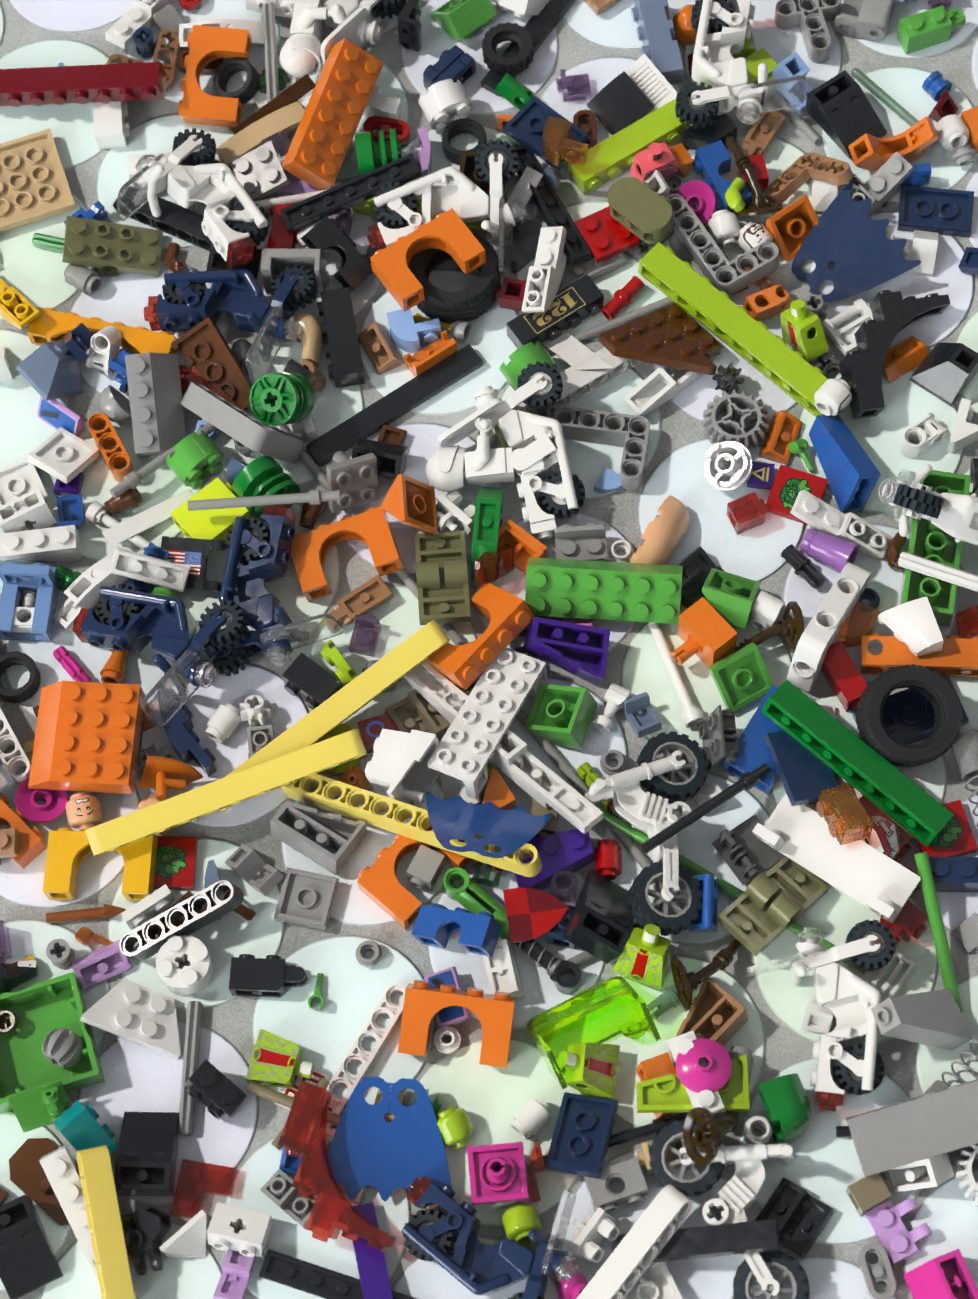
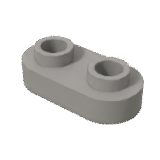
(877, 1273)

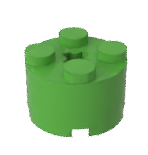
(521, 358)
(195, 459)

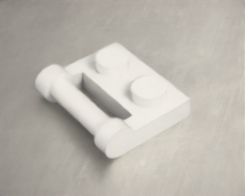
(844, 337)

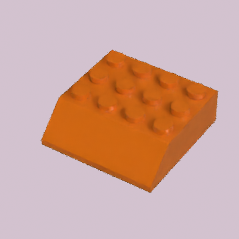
(87, 737)

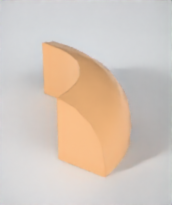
(663, 533)

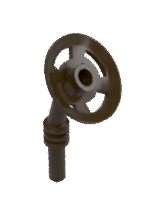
(759, 205)
(788, 627)
(688, 980)
(705, 1134)

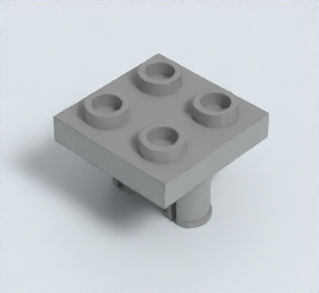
(355, 480)

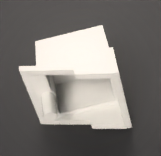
(401, 765)

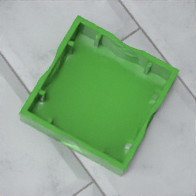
(40, 1010)

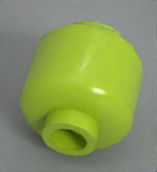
(454, 1126)
(519, 1220)

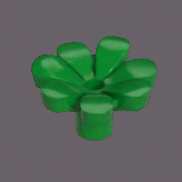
(67, 577)

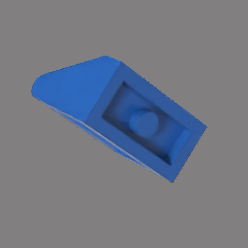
(708, 915)

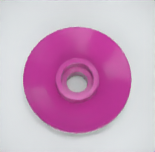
(695, 192)
(26, 803)
(699, 1078)

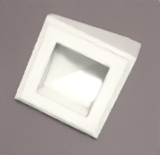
(706, 793)

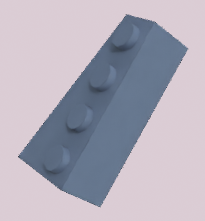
(657, 36)

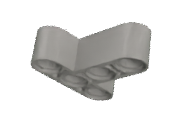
(811, 19)

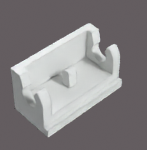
(503, 970)

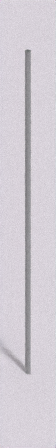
(457, 639)

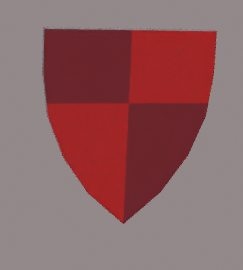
(531, 913)

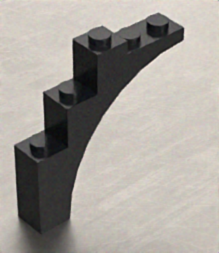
(864, 366)

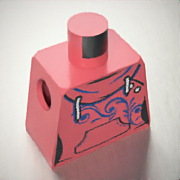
(654, 158)

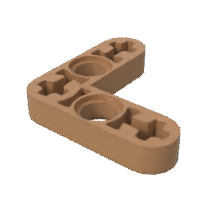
(159, 50)
(806, 167)

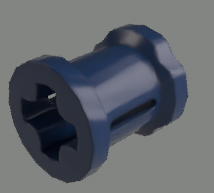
(141, 42)

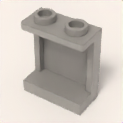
(279, 258)

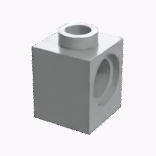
(425, 868)

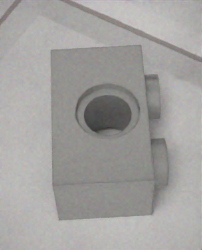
(626, 1172)

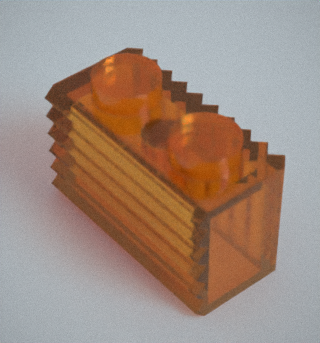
(844, 814)

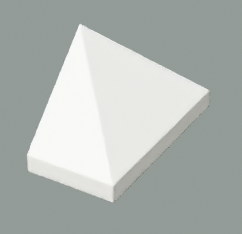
(822, 195)
(190, 1239)

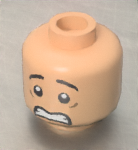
(83, 811)

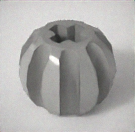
(62, 1047)

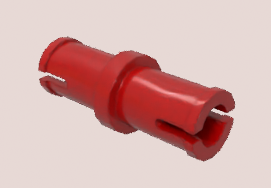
(622, 298)

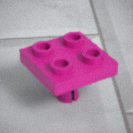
(497, 1173)

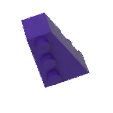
(571, 646)
(557, 853)

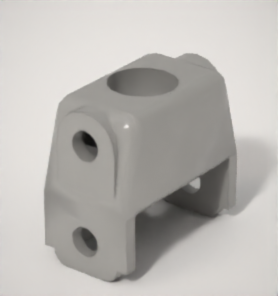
(864, 19)

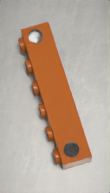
(883, 653)

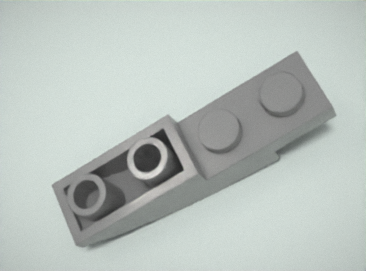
(884, 182)

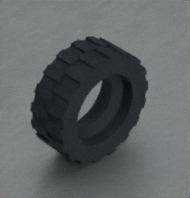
(502, 33)

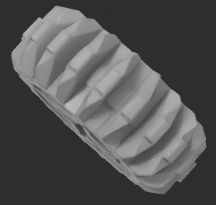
(741, 409)

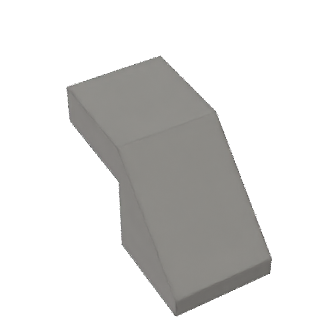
(253, 869)

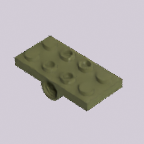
(112, 247)
(442, 577)
(771, 904)

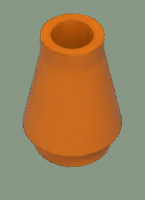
(114, 668)

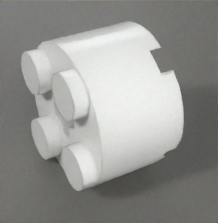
(445, 103)
(191, 978)

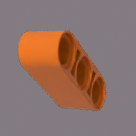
(106, 438)

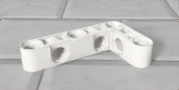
(825, 626)

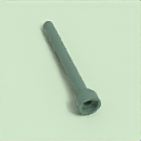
(884, 97)

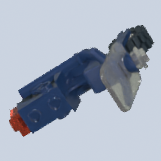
(238, 292)
(263, 558)
(138, 617)
(481, 1266)

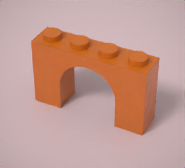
(206, 45)
(443, 233)
(311, 548)
(507, 619)
(384, 889)
(493, 1011)

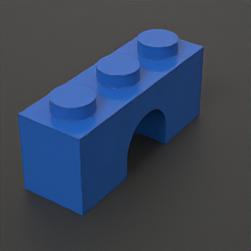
(713, 162)
(438, 923)

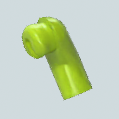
(733, 195)

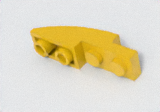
(15, 307)

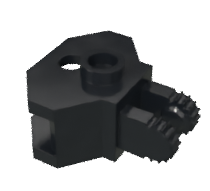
(143, 1232)

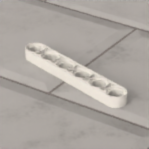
(367, 1058)

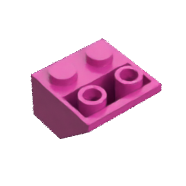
(942, 1279)

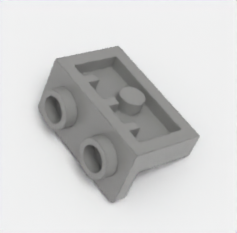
(581, 542)

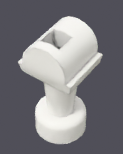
(614, 700)

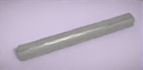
(270, 51)
(190, 1065)

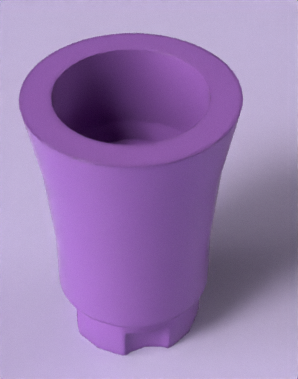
(829, 549)

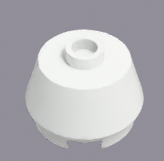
(728, 465)

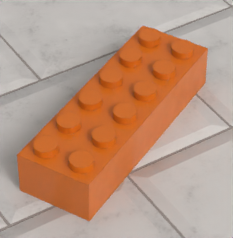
(332, 115)

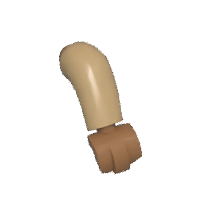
(311, 348)

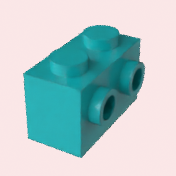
(82, 1130)

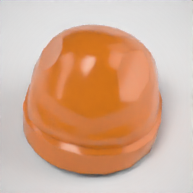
(683, 27)

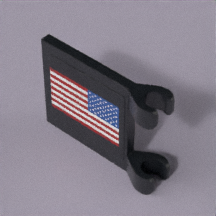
(194, 554)

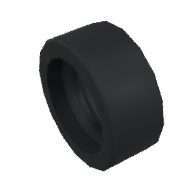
(227, 70)
(457, 127)
(30, 688)

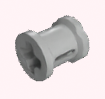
(68, 954)

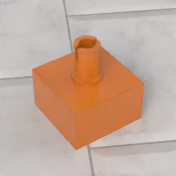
(704, 634)

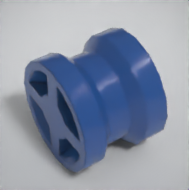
(936, 85)

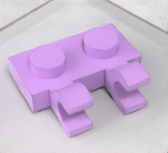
(891, 1231)

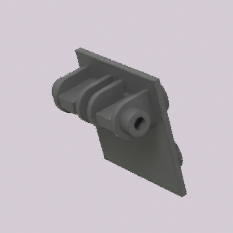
(718, 737)
(745, 852)

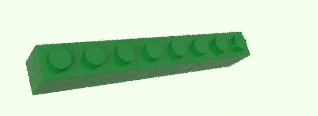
(857, 763)

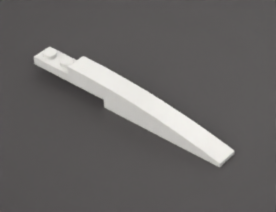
(511, 754)

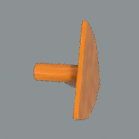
(166, 774)

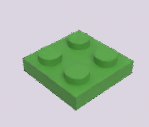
(741, 677)

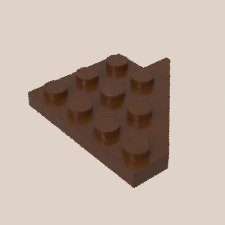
(664, 339)

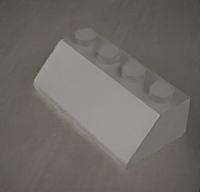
(155, 402)

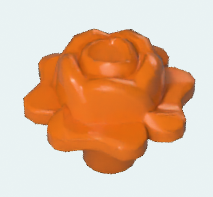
(355, 777)

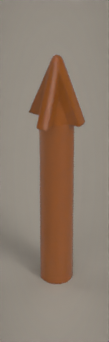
(107, 912)

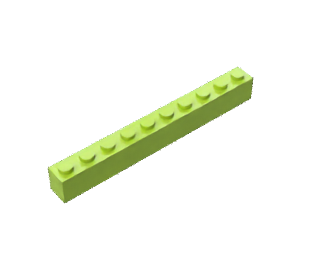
(617, 152)
(733, 325)

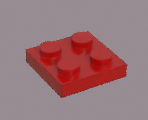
(605, 235)

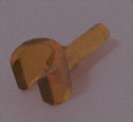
(84, 935)

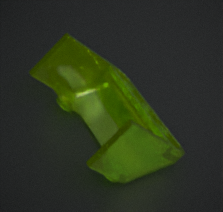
(593, 1018)

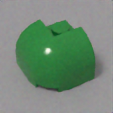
(786, 1107)

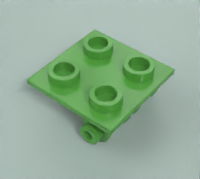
(39, 1105)

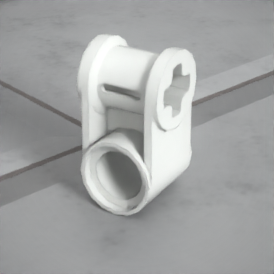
(104, 351)
(925, 433)
(765, 611)

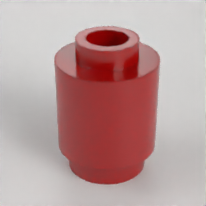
(608, 859)

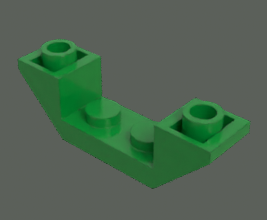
(486, 523)

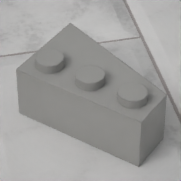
(317, 835)

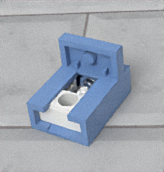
(28, 582)

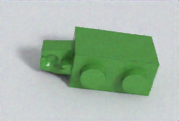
(928, 28)

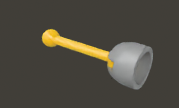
(459, 329)

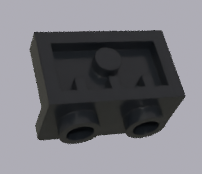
(409, 26)

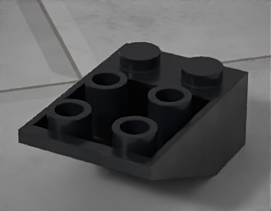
(843, 111)
(600, 918)
(147, 1154)
(25, 1250)

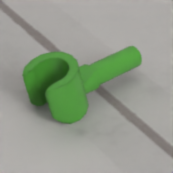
(800, 447)
(318, 992)

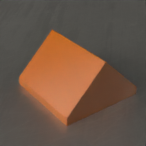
(792, 226)
(412, 503)

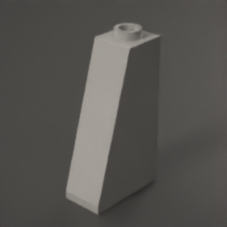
(923, 1018)

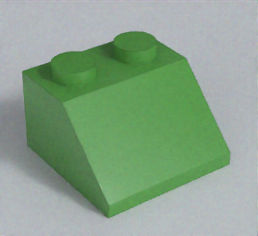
(462, 17)
(731, 596)
(562, 715)

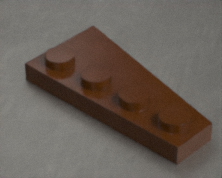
(214, 360)

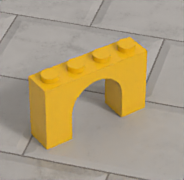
(69, 849)

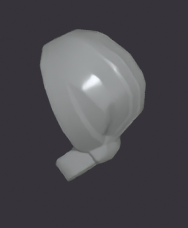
(114, 404)

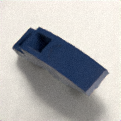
(186, 741)

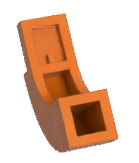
(872, 152)

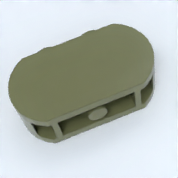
(641, 209)

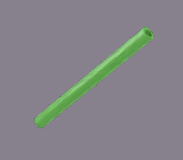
(937, 926)

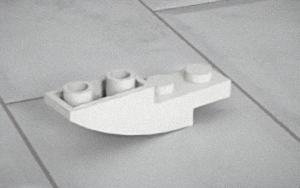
(136, 17)
(254, 27)
(547, 271)
(847, 526)
(85, 590)

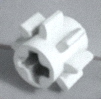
(255, 710)

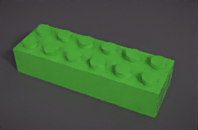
(936, 545)
(603, 590)

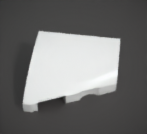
(915, 626)

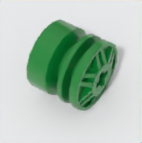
(376, 154)
(294, 398)
(262, 478)

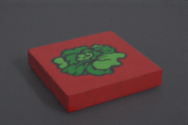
(786, 489)
(954, 838)
(176, 862)

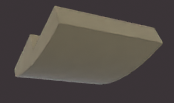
(418, 715)

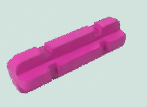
(71, 665)

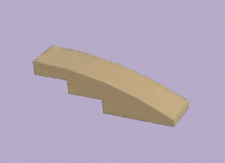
(250, 138)

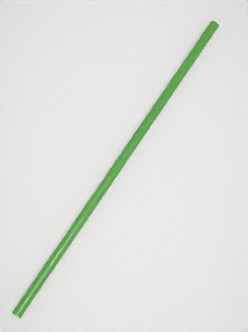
(696, 869)

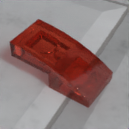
(494, 565)
(534, 1164)

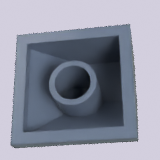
(52, 371)

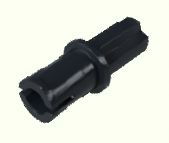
(802, 566)

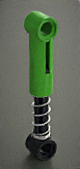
(554, 966)

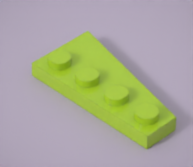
(669, 1095)

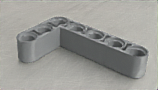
(711, 252)
(241, 425)
(601, 433)

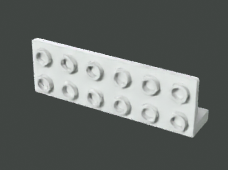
(487, 717)
(851, 868)

